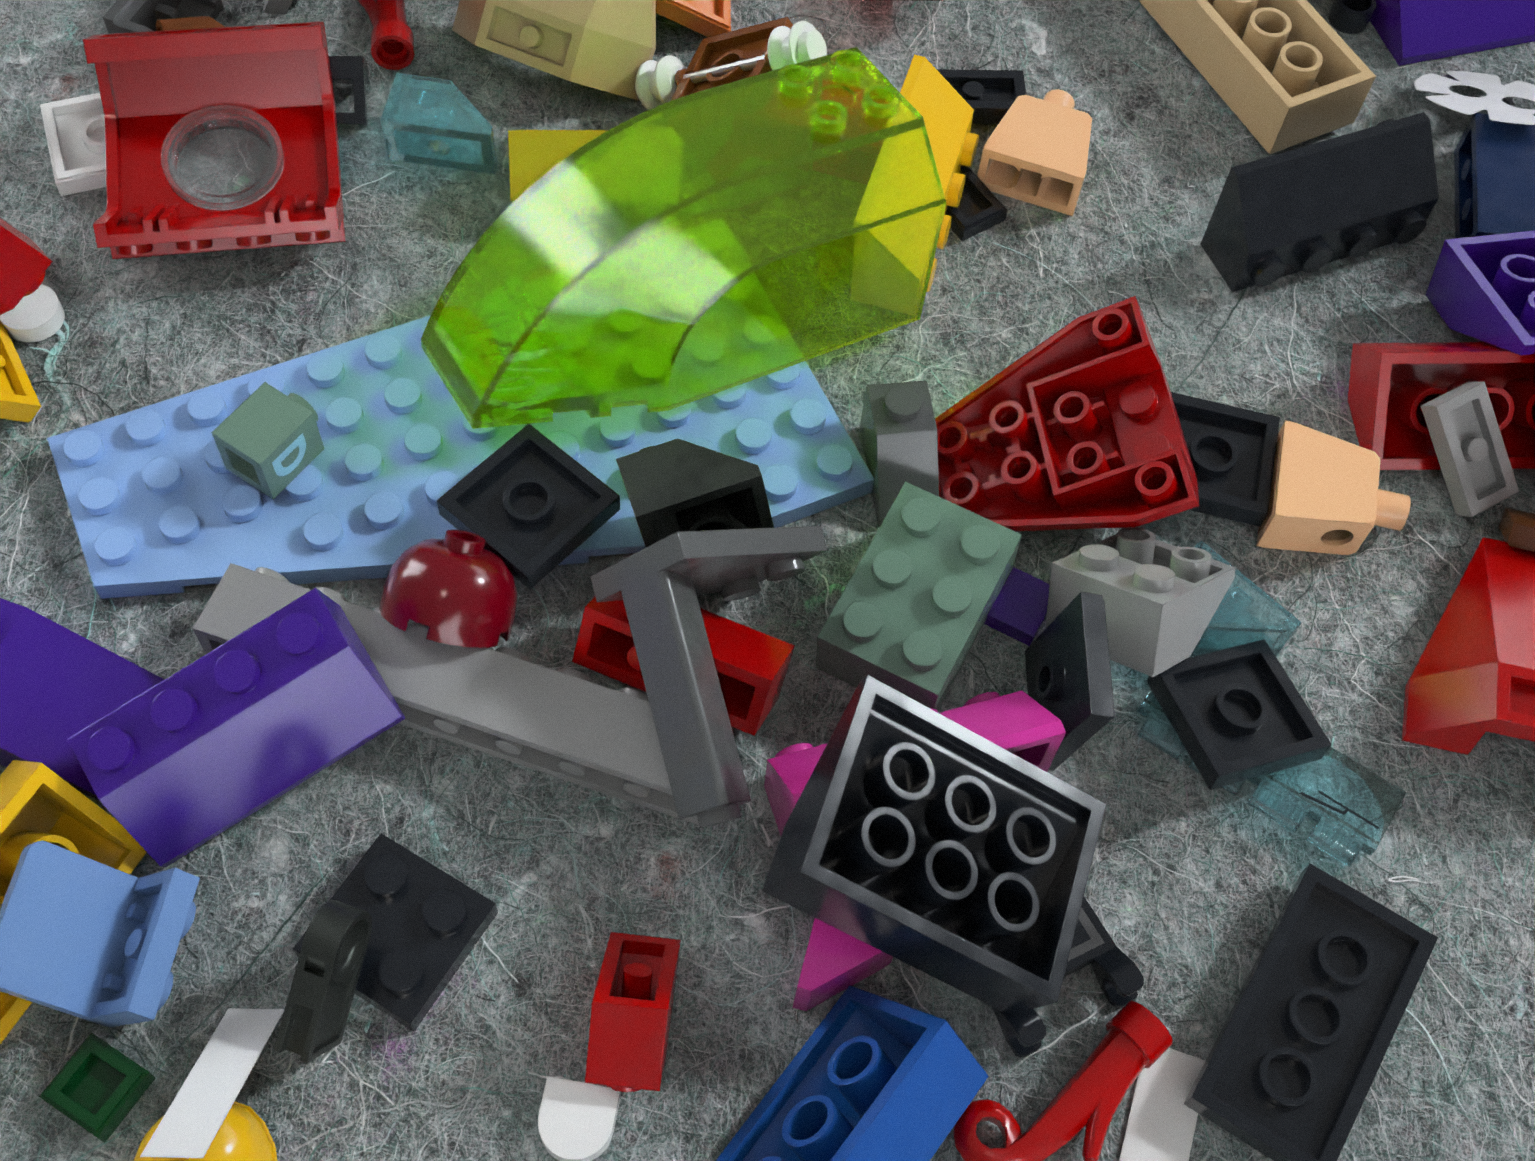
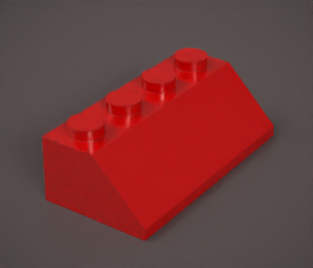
(1397, 378)

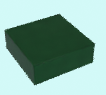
(97, 1087)

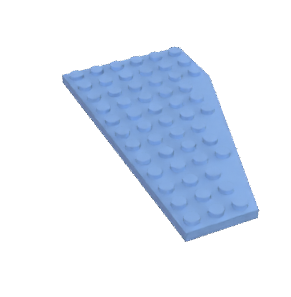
(169, 515)

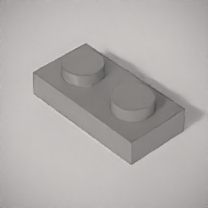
(1470, 448)

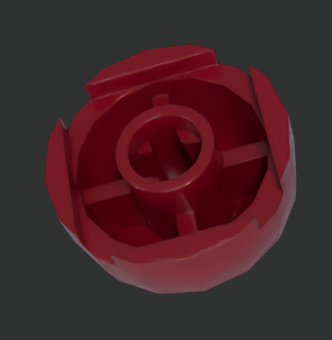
(453, 589)

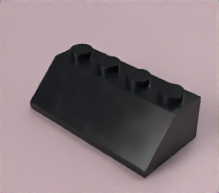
(1323, 203)

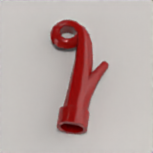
(391, 36)
(1088, 1099)

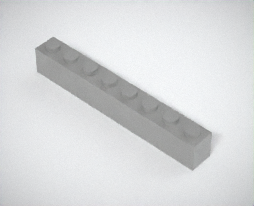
(480, 695)

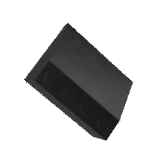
(940, 850)

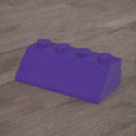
(1448, 28)
(236, 728)

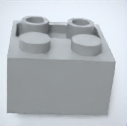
(1152, 595)

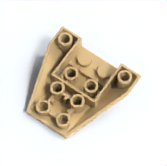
(572, 39)

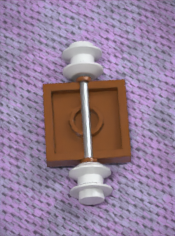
(729, 59)

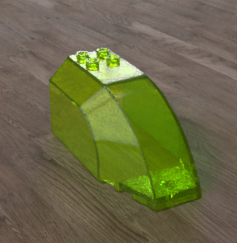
(698, 249)

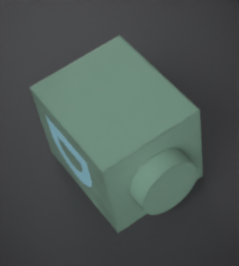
(269, 439)

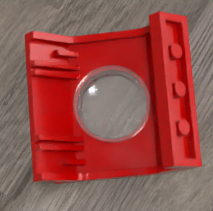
(218, 139)

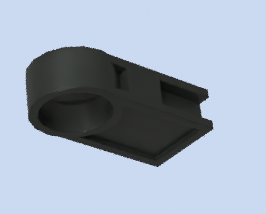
(324, 980)

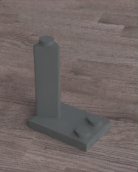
(675, 652)

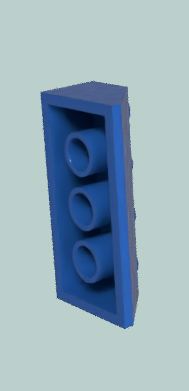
(864, 1089)

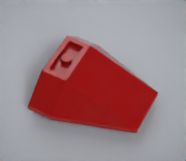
(1072, 433)
(1479, 657)

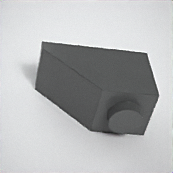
(899, 441)

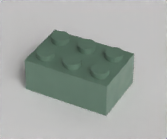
(918, 597)

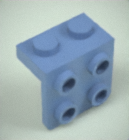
(92, 935)

